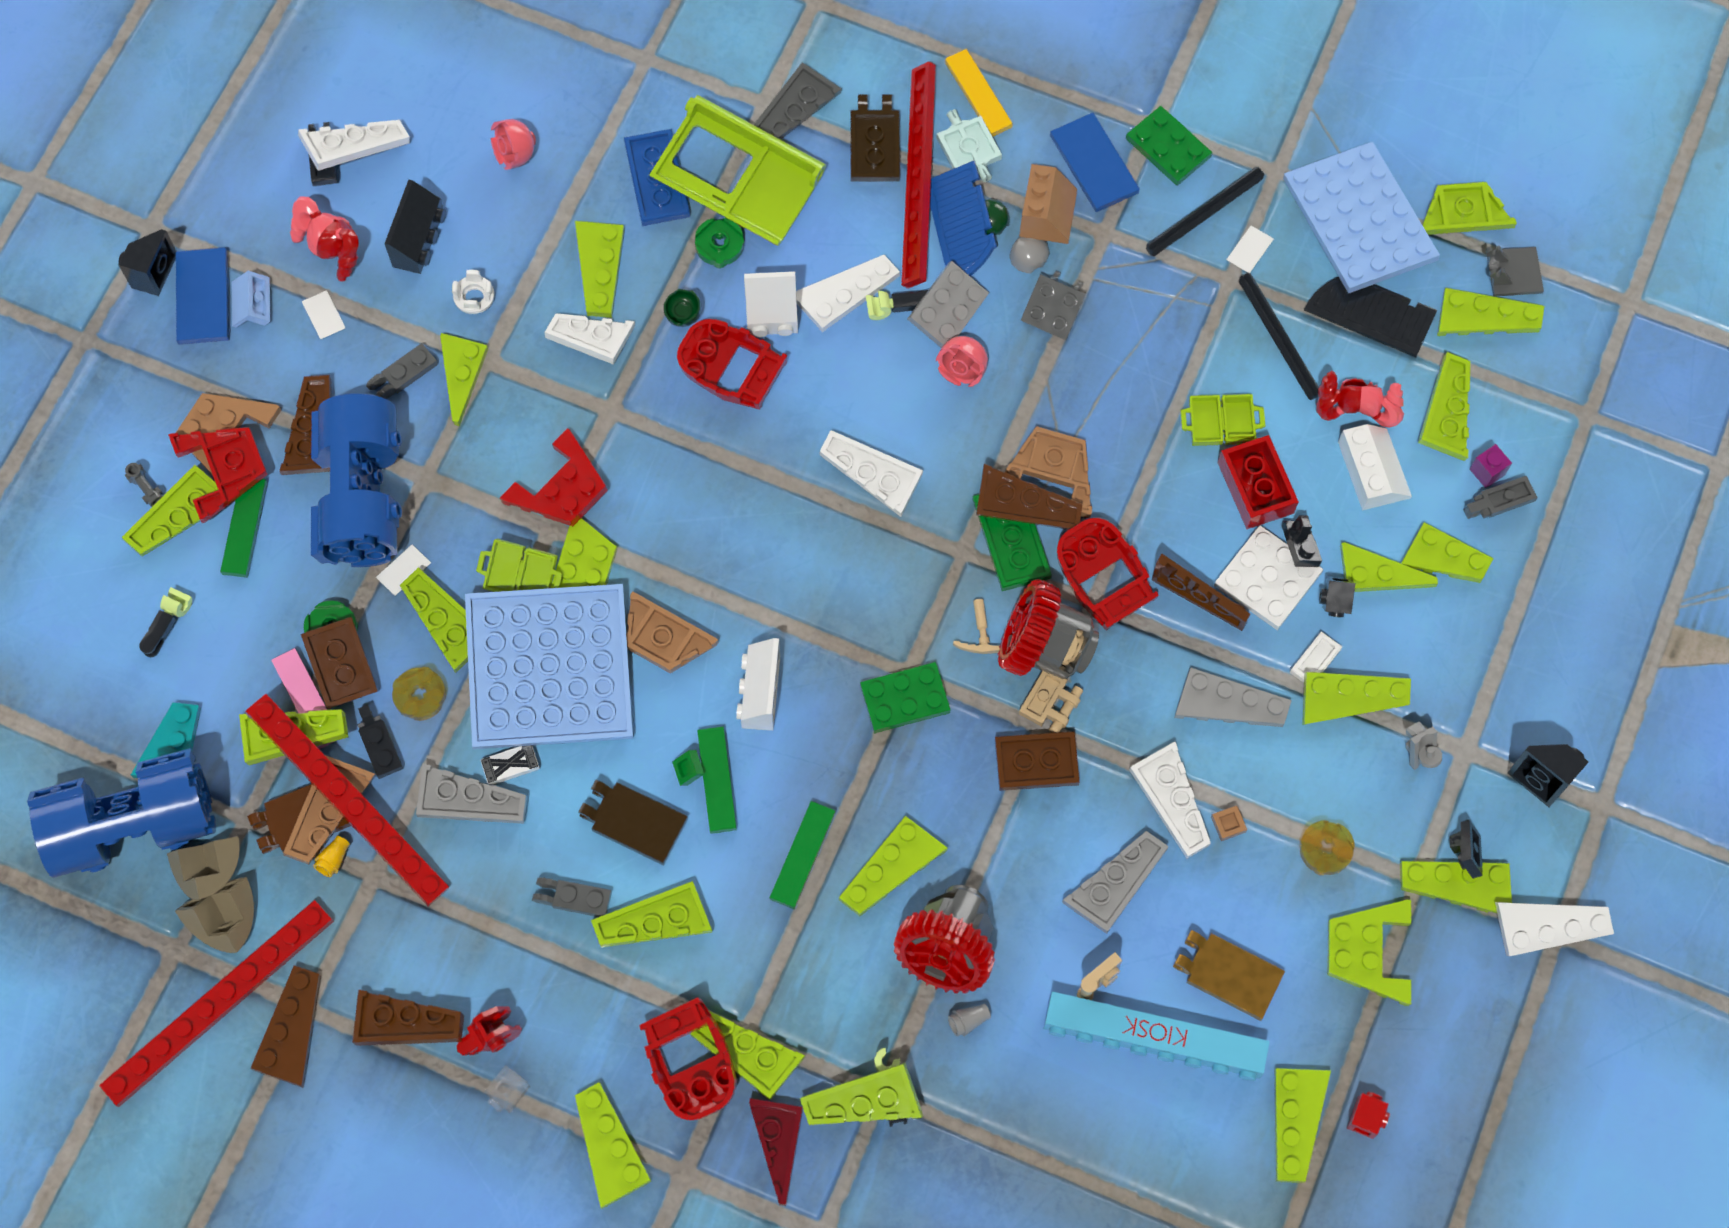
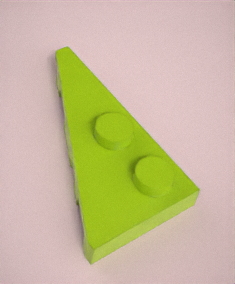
(1379, 573)

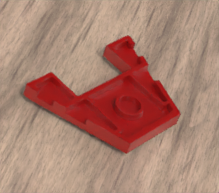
(232, 460)
(568, 492)

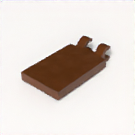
(281, 818)

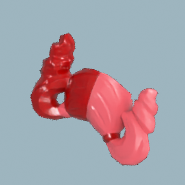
(326, 235)
(1356, 397)

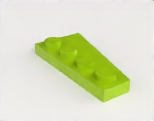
(1447, 412)
(896, 860)
(1456, 885)
(754, 1058)
(1298, 1110)
(610, 1151)

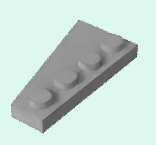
(1222, 699)
(459, 798)
(1113, 887)

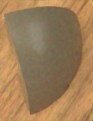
(205, 867)
(222, 918)

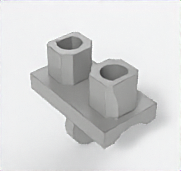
(1423, 746)

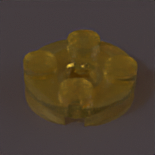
(413, 707)
(1330, 833)

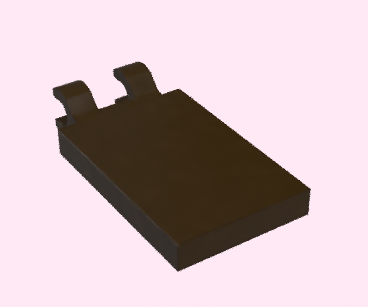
(875, 142)
(634, 821)

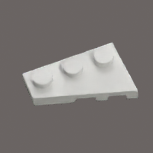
(593, 337)

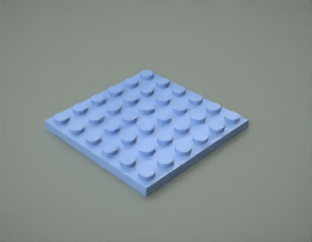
(548, 666)

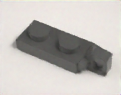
(1501, 498)

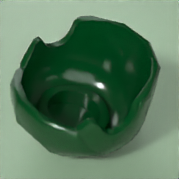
(998, 216)
(682, 308)

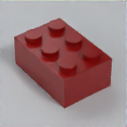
(1257, 482)

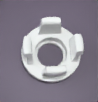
(472, 281)

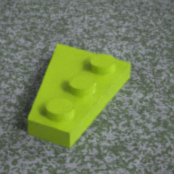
(1443, 554)

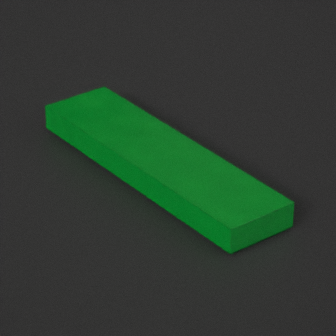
(243, 531)
(716, 780)
(802, 855)

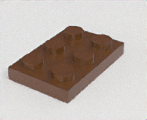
(339, 662)
(1037, 761)

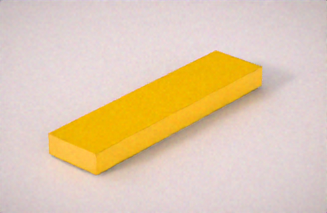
(978, 92)

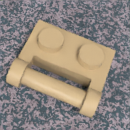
(1104, 975)

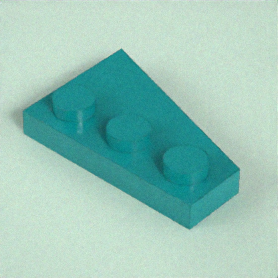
(174, 733)

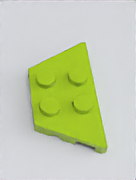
(1466, 209)
(585, 557)

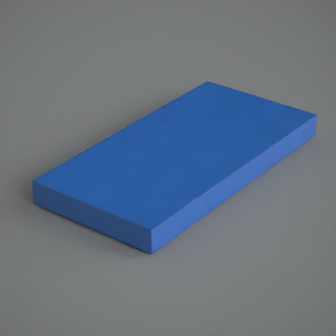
(1094, 162)
(654, 199)
(202, 296)

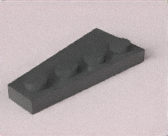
(797, 101)

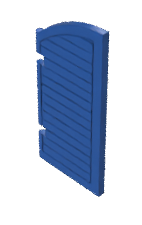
(961, 218)

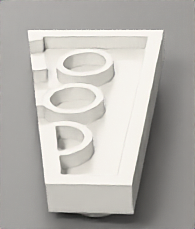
(842, 293)
(1545, 926)

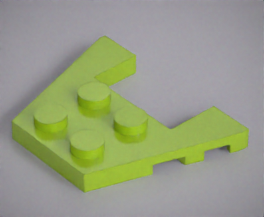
(1357, 950)

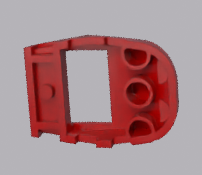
(709, 350)
(1089, 550)
(702, 1087)

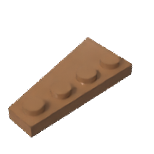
(319, 818)

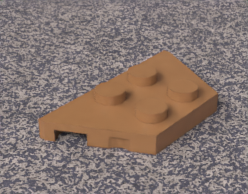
(664, 636)

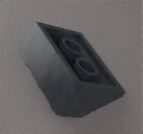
(414, 228)
(1548, 770)

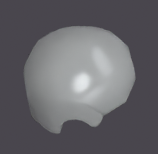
(1029, 254)

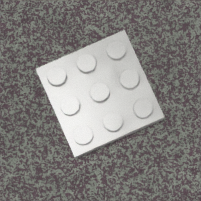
(1266, 579)

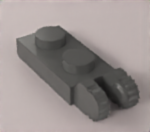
(403, 372)
(574, 897)

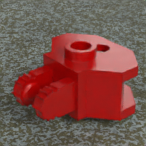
(488, 1032)

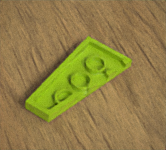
(599, 261)
(1473, 313)
(171, 514)
(440, 615)
(1344, 695)
(318, 726)
(656, 918)
(871, 1097)

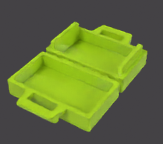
(1210, 419)
(509, 569)

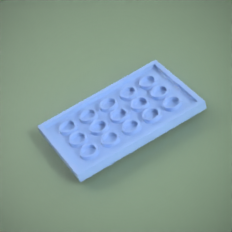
(1361, 217)

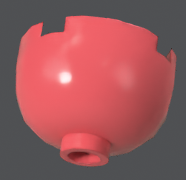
(512, 143)
(962, 361)

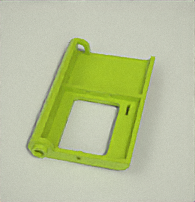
(770, 188)

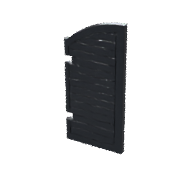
(1374, 314)

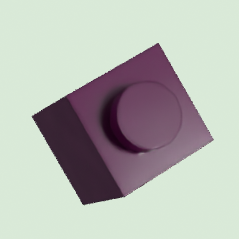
(1490, 466)

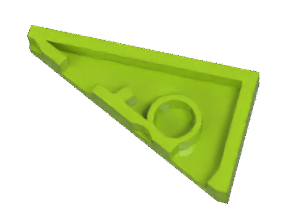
(462, 367)

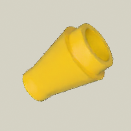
(331, 857)

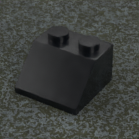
(148, 262)

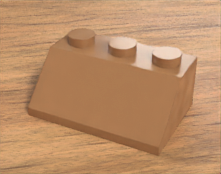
(1048, 205)

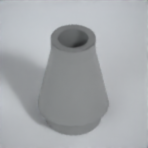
(967, 1019)

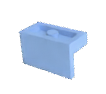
(251, 299)

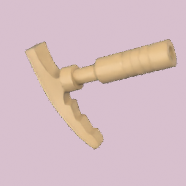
(984, 647)

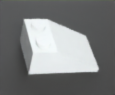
(771, 303)

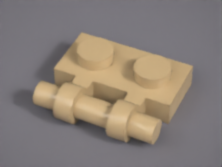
(1043, 698)

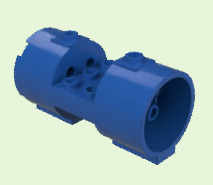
(356, 440)
(77, 828)

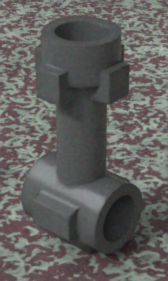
(136, 475)

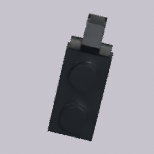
(378, 744)

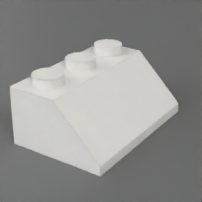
(1373, 466)
(759, 685)

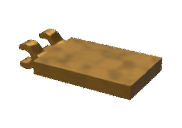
(1230, 974)

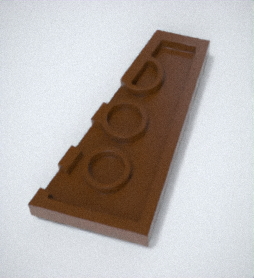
(298, 449)
(1015, 500)
(1188, 586)
(395, 1021)
(287, 1038)

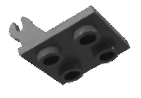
(1514, 271)
(1053, 306)

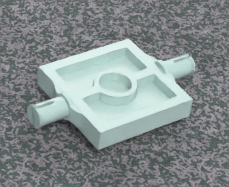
(969, 142)

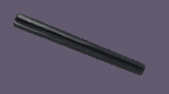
(1204, 211)
(1279, 336)

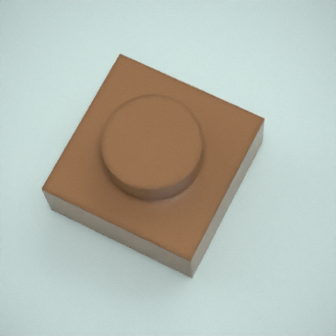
(1229, 823)

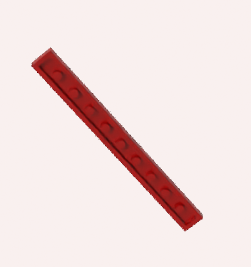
(918, 175)
(347, 800)
(215, 1004)

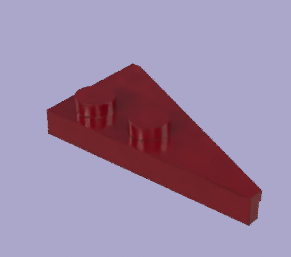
(778, 1134)

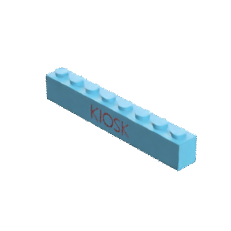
(1156, 1035)

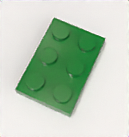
(1168, 145)
(905, 697)

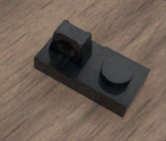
(1301, 542)
(1469, 845)

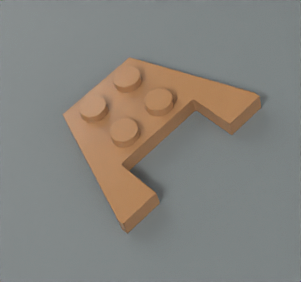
(222, 412)
(1056, 460)

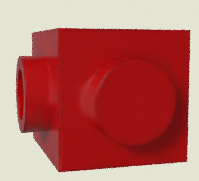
(1369, 1115)

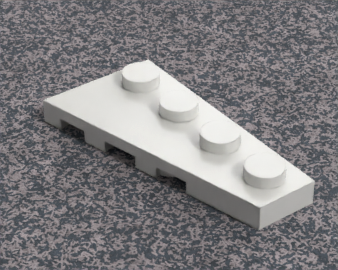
(353, 142)
(874, 471)
(1168, 790)

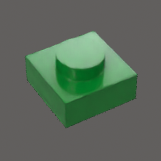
(688, 767)

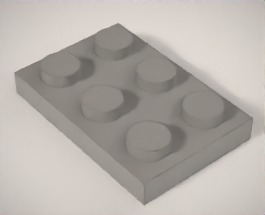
(948, 305)

